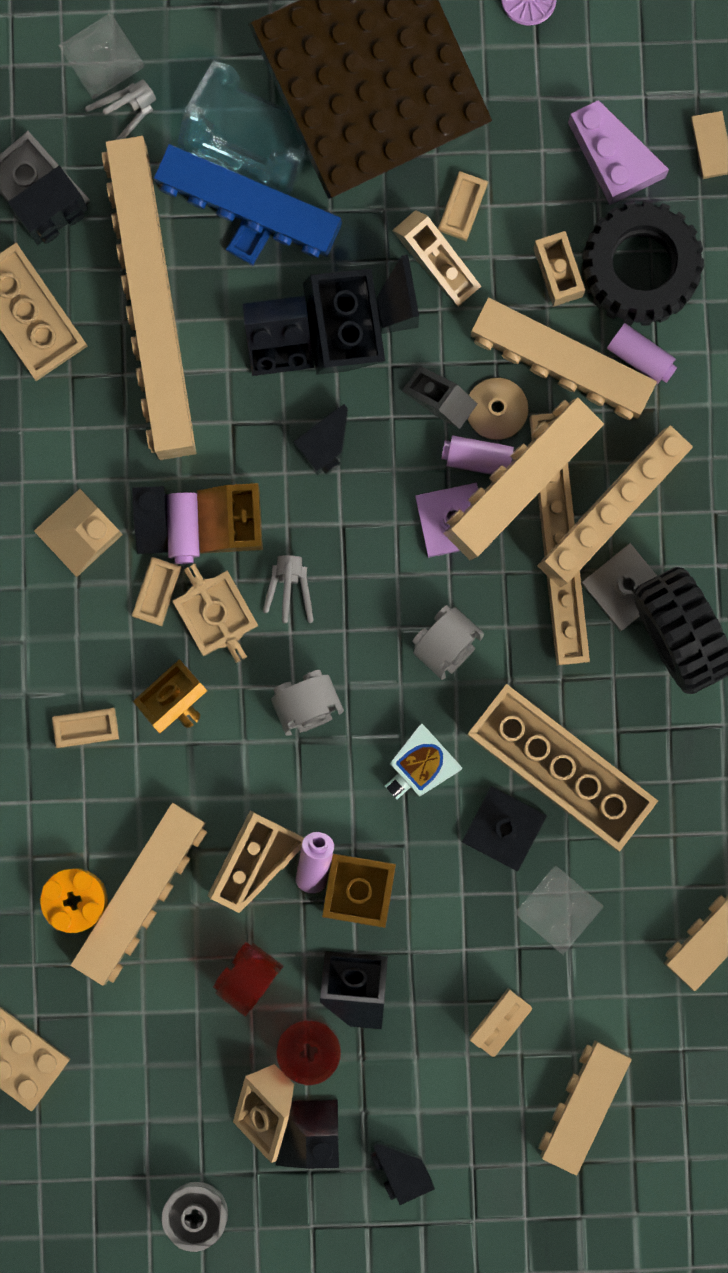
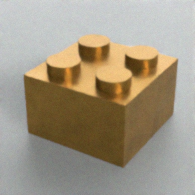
(359, 890)

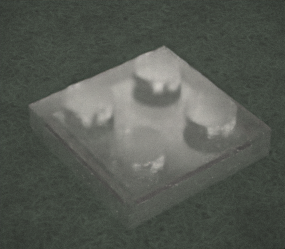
(101, 56)
(559, 909)

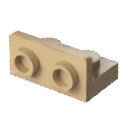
(500, 1023)

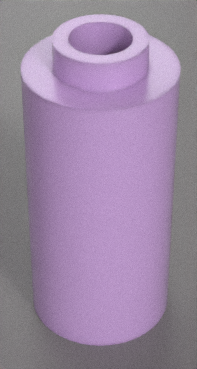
(642, 354)
(476, 455)
(182, 527)
(314, 862)

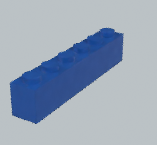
(248, 201)

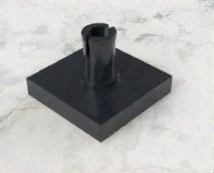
(504, 828)

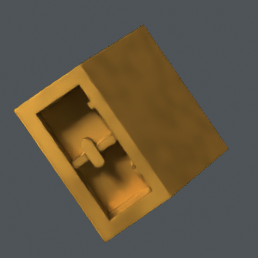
(230, 518)

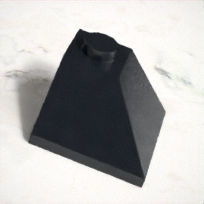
(398, 300)
(355, 988)
(311, 1135)

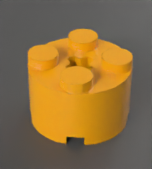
(58, 890)

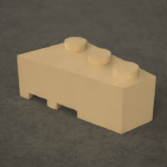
(253, 861)

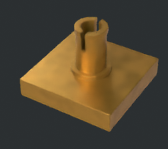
(171, 698)

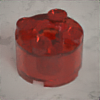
(248, 979)
(299, 1067)

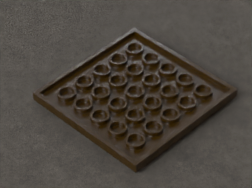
(368, 83)

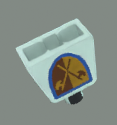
(421, 765)

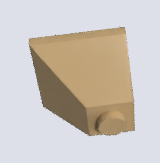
(78, 532)
(265, 1109)

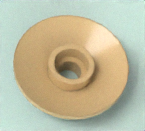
(504, 423)

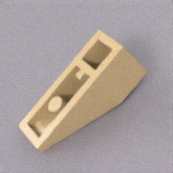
(436, 257)

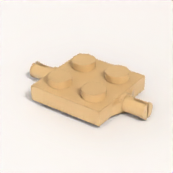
(215, 613)

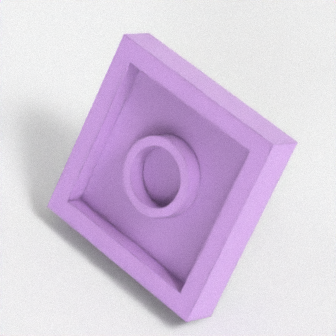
(434, 512)

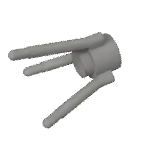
(136, 96)
(288, 571)

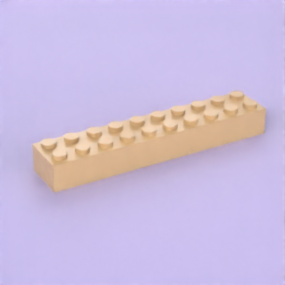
(150, 296)

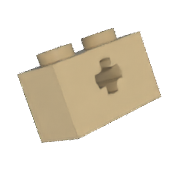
(559, 268)

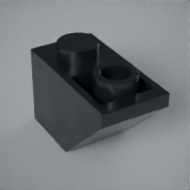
(404, 1170)

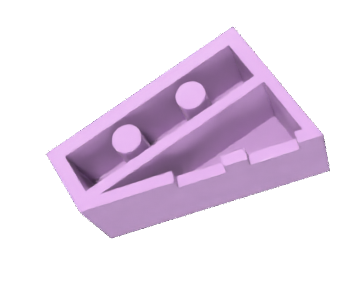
(614, 153)

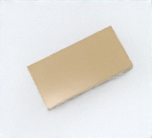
(711, 144)
(463, 206)
(156, 591)
(85, 728)

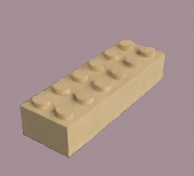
(562, 768)

